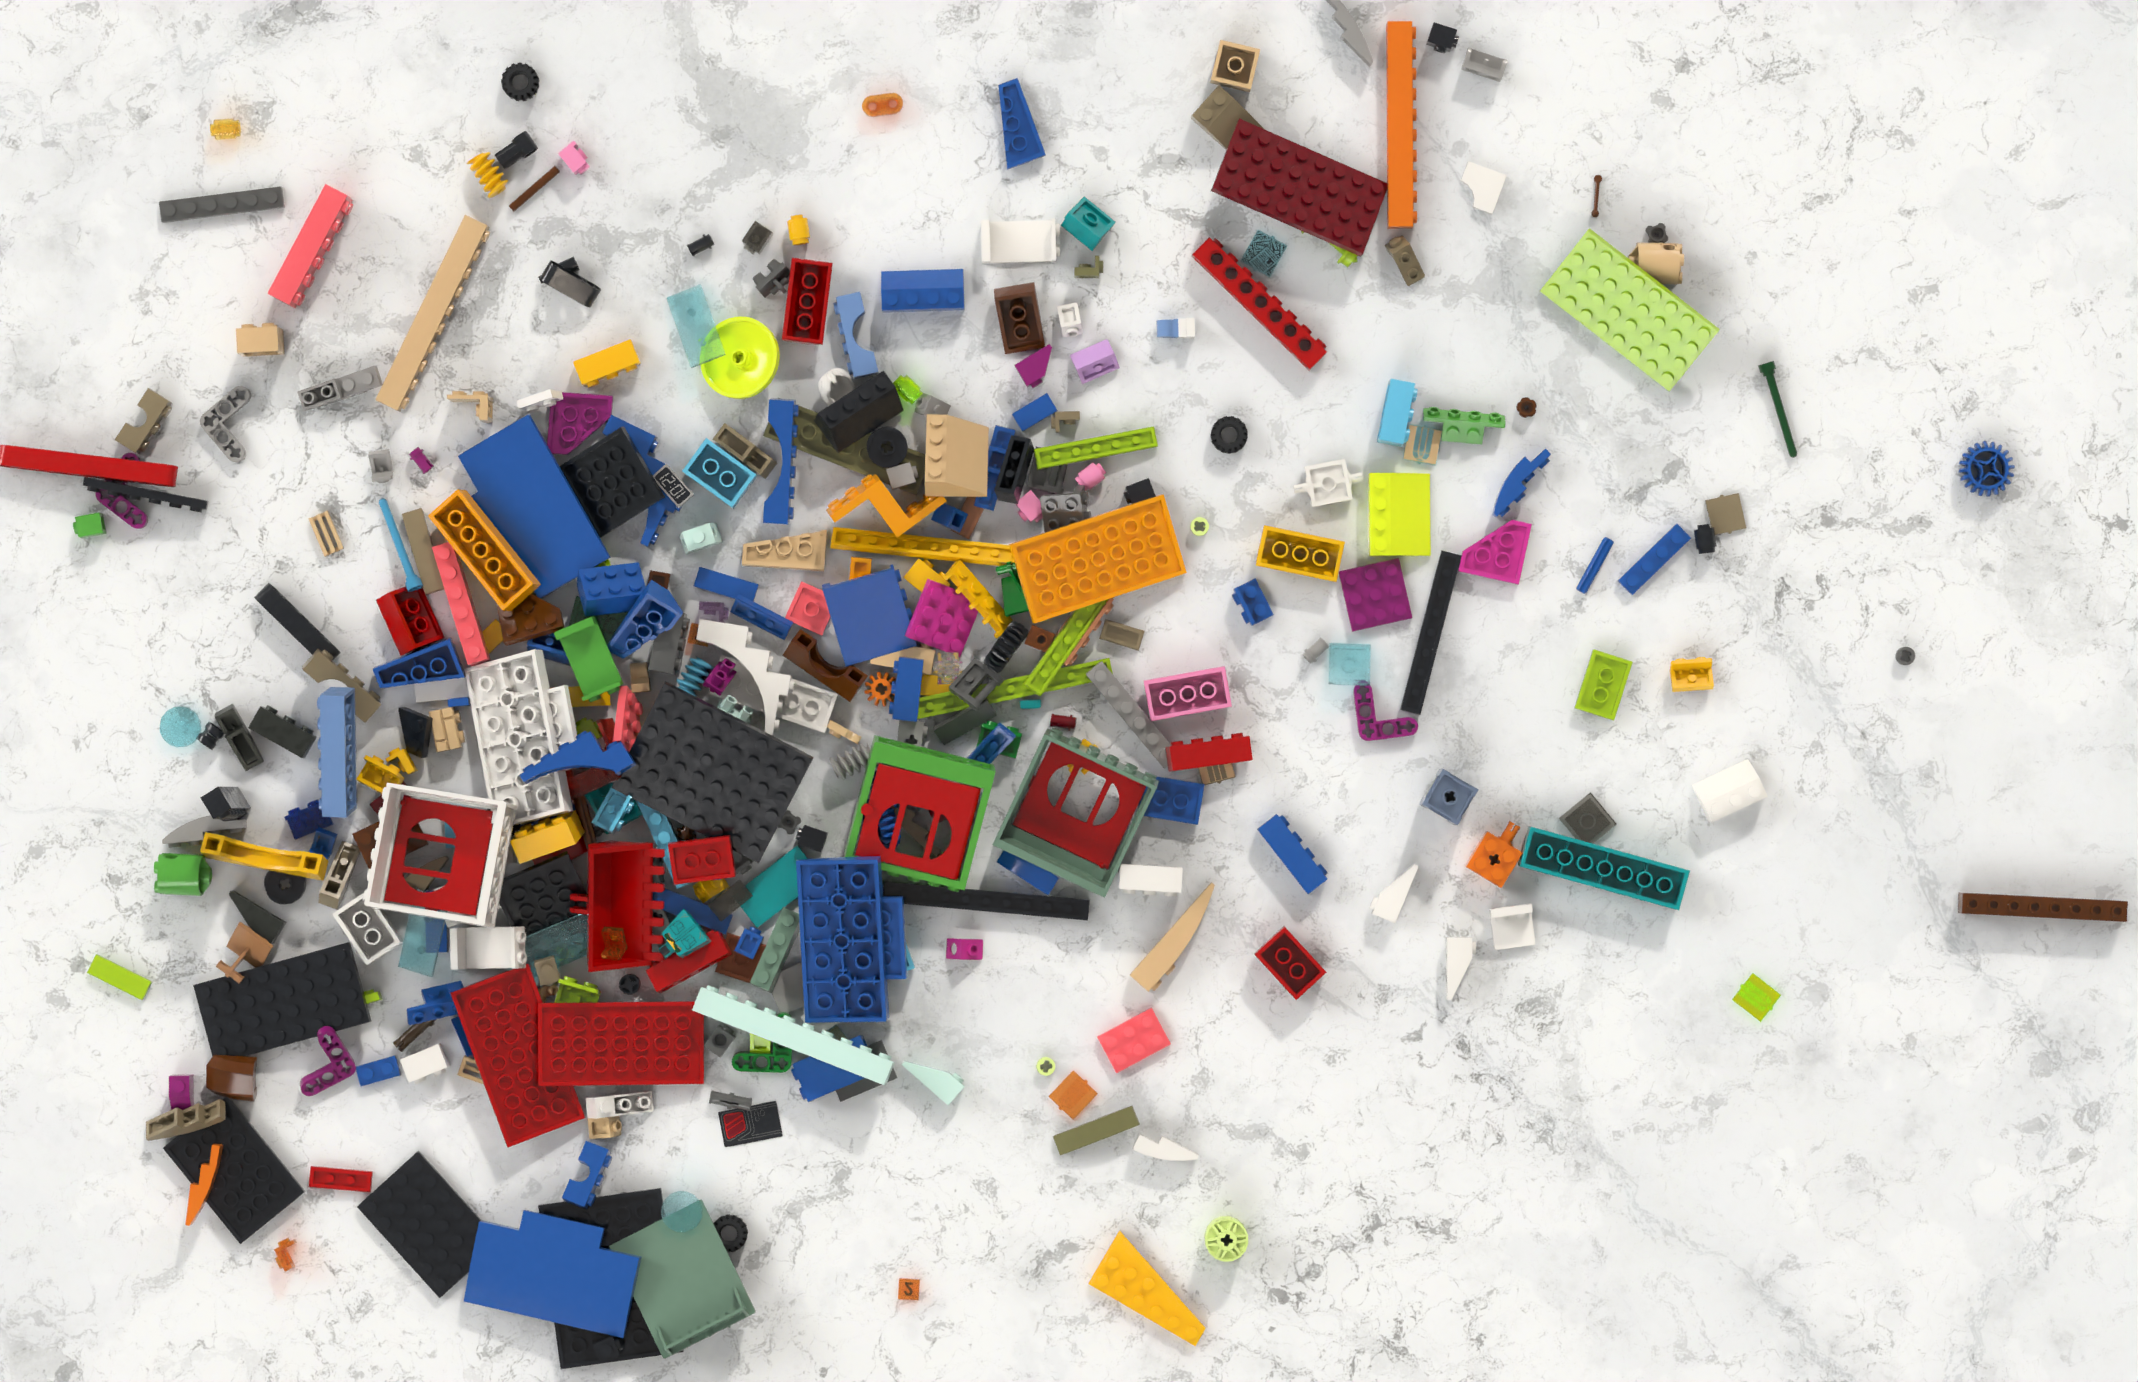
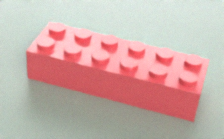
(311, 246)

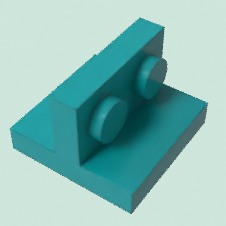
(1087, 223)

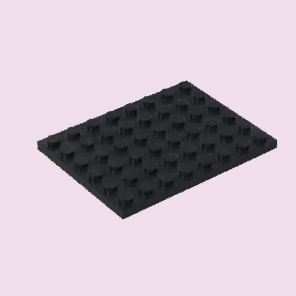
(713, 771)
(621, 1217)

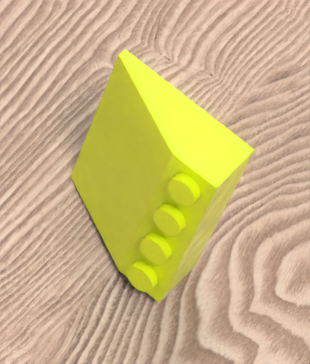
(1399, 514)

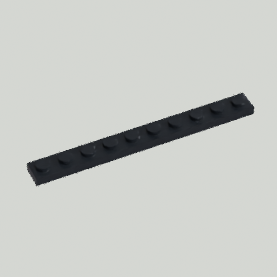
(989, 901)

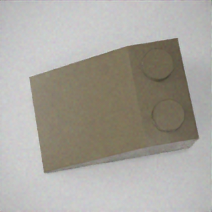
(1220, 115)

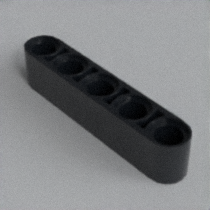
(294, 621)

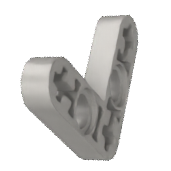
(219, 425)

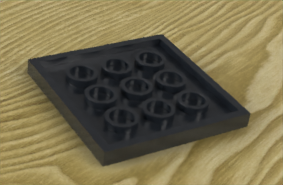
(612, 482)
(541, 894)

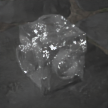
(947, 667)

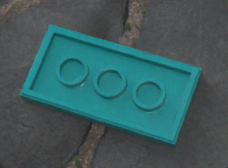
(773, 888)

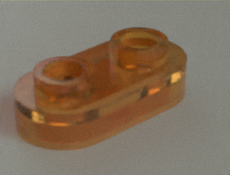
(882, 102)

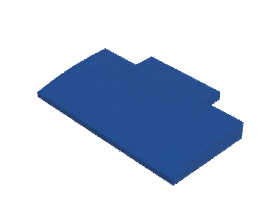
(533, 505)
(848, 939)
(553, 1273)

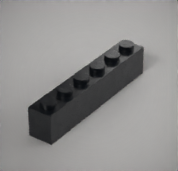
(226, 803)

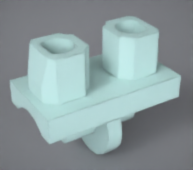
(728, 704)

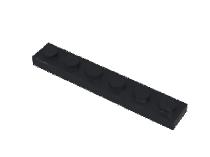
(137, 492)

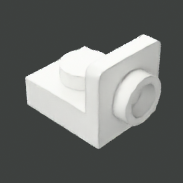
(1070, 320)

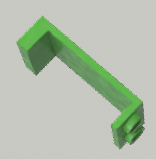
(590, 658)

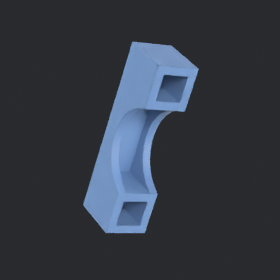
(851, 308)

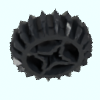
(1006, 646)

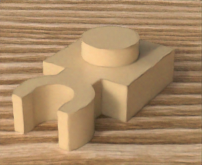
(838, 730)

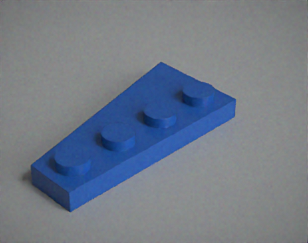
(1019, 130)

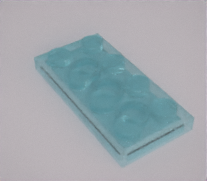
(563, 940)

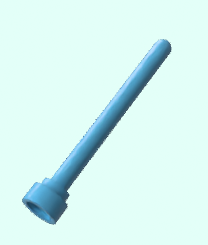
(412, 581)

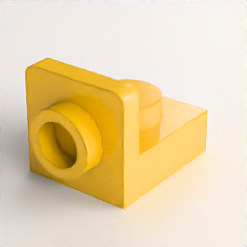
(405, 763)

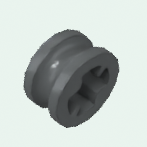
(1911, 657)

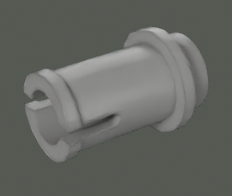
(1315, 650)

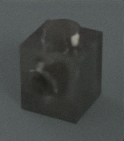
(756, 238)

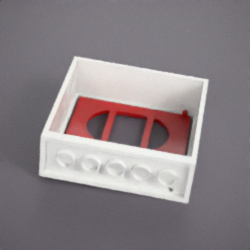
(477, 861)

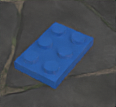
(1175, 801)

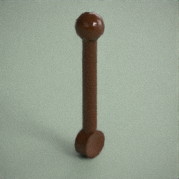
(1597, 179)

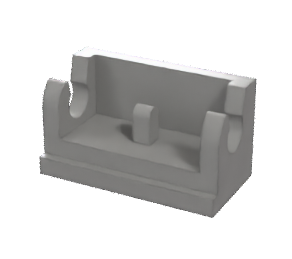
(1484, 64)

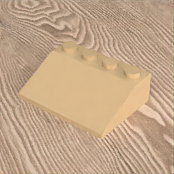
(955, 457)

